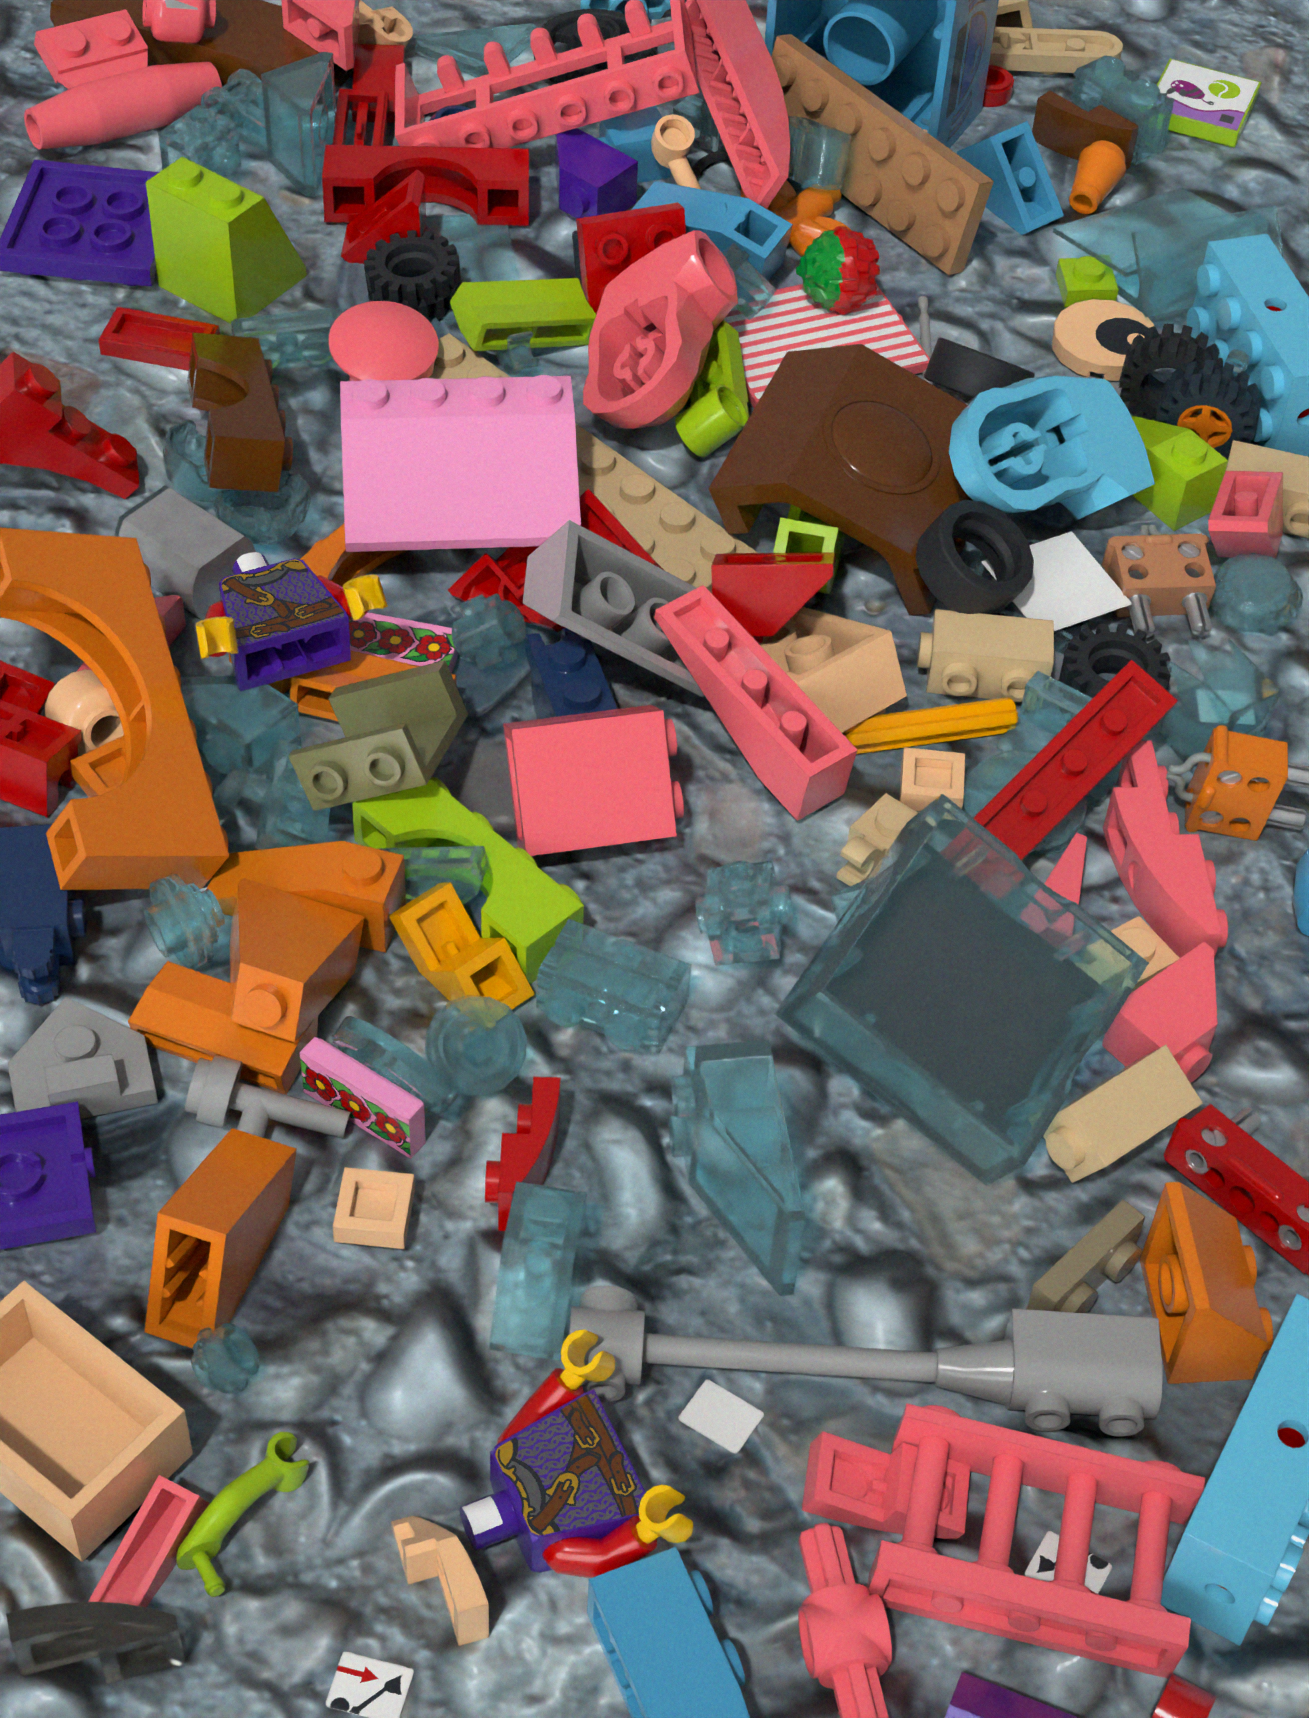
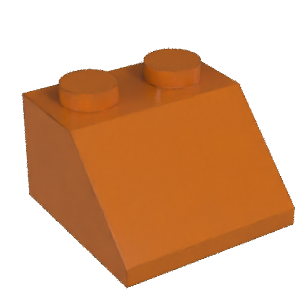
(1203, 1291)

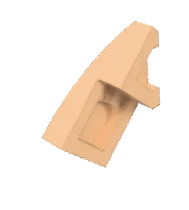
(433, 1552)

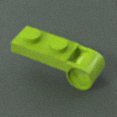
(717, 397)

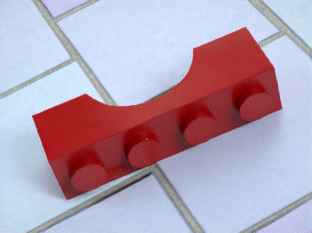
(480, 181)

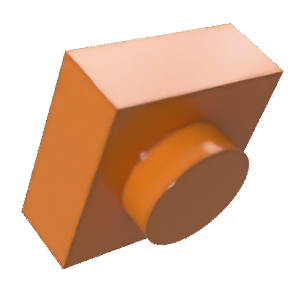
(101, 768)

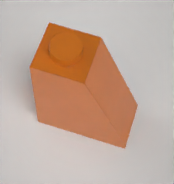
(287, 958)
(216, 1235)

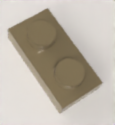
(1101, 1254)

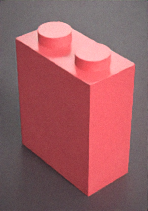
(593, 779)

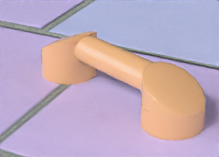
(671, 146)

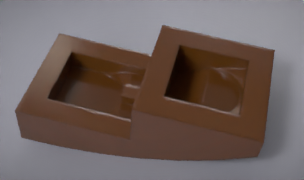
(1070, 128)

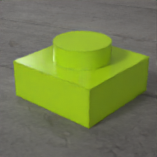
(1085, 280)

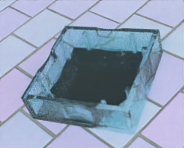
(963, 991)

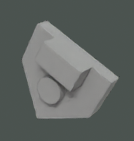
(82, 1060)

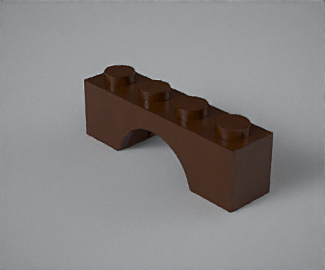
(244, 427)

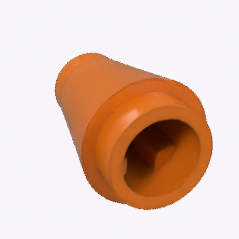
(1096, 175)

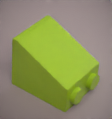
(218, 242)

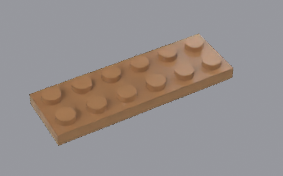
(892, 164)

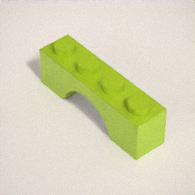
(520, 897)

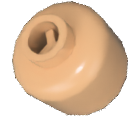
(85, 705)

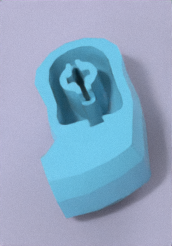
(1048, 446)

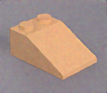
(839, 665)

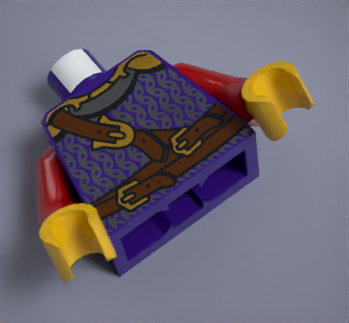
(283, 619)
(568, 1481)

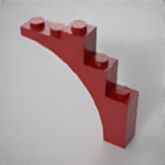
(58, 437)

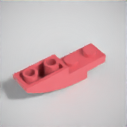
(1157, 864)

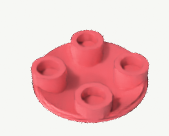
(383, 342)

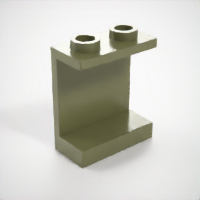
(392, 739)

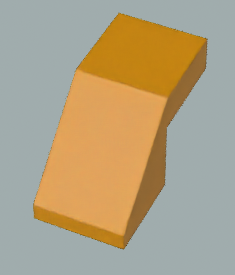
(453, 954)

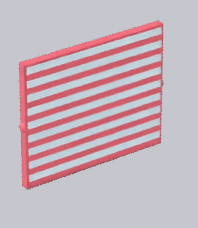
(798, 323)

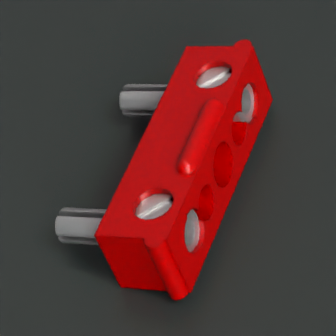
(1244, 1178)

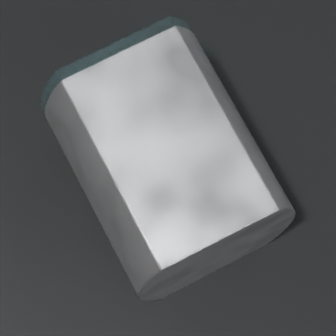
(183, 547)

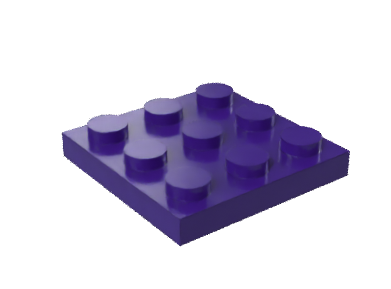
(81, 225)

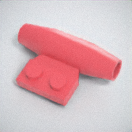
(109, 84)

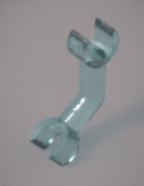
(518, 354)

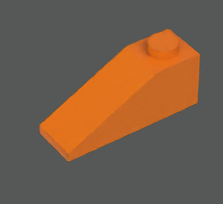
(329, 872)

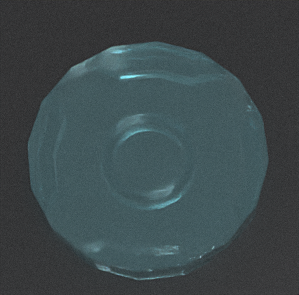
(396, 1063)

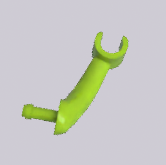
(235, 1498)

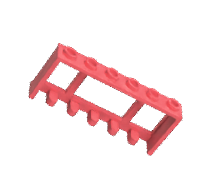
(556, 107)

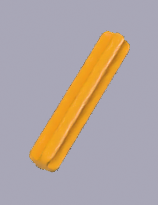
(933, 725)

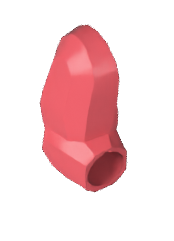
(657, 331)

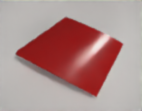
(508, 572)

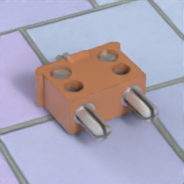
(1162, 577)

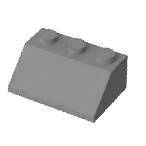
(607, 598)

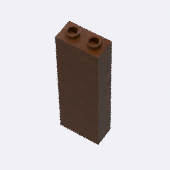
(243, 37)

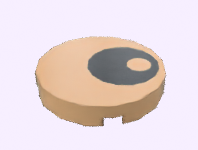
(1097, 336)

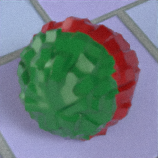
(840, 270)

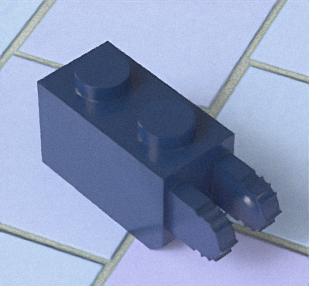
(566, 676)
(35, 914)

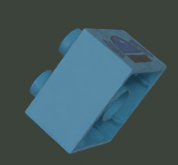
(910, 53)

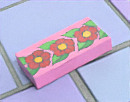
(402, 640)
(370, 1098)

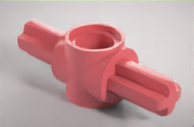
(842, 1626)

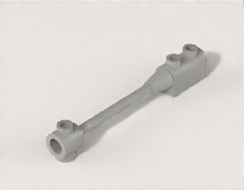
(1044, 1365)

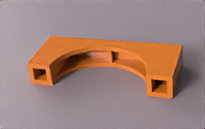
(101, 606)

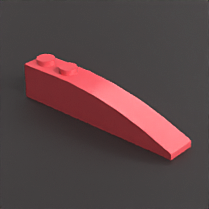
(742, 94)

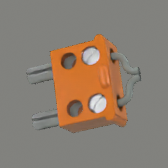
(1239, 785)

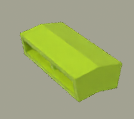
(547, 307)

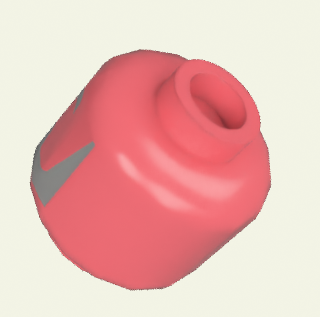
(179, 19)

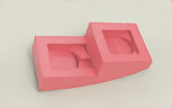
(874, 1487)

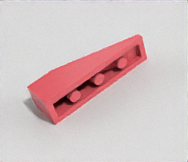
(766, 713)

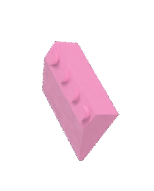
(457, 462)

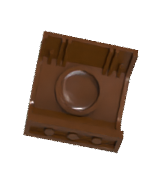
(853, 448)

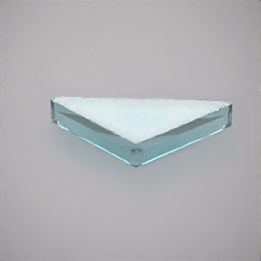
(468, 45)

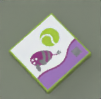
(1208, 101)

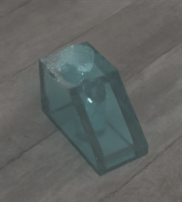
(538, 1270)

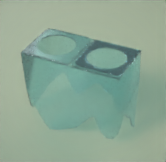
(1230, 695)

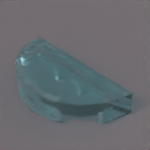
(433, 865)

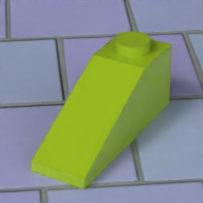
(1184, 473)

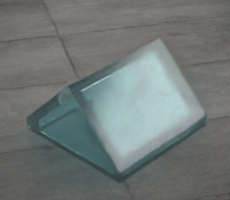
(300, 118)

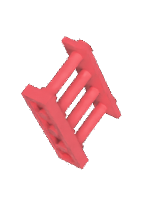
(988, 1593)

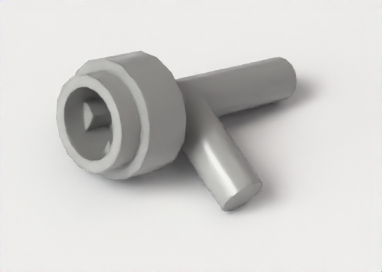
(217, 1090)

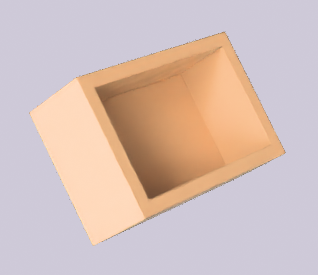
(77, 1425)

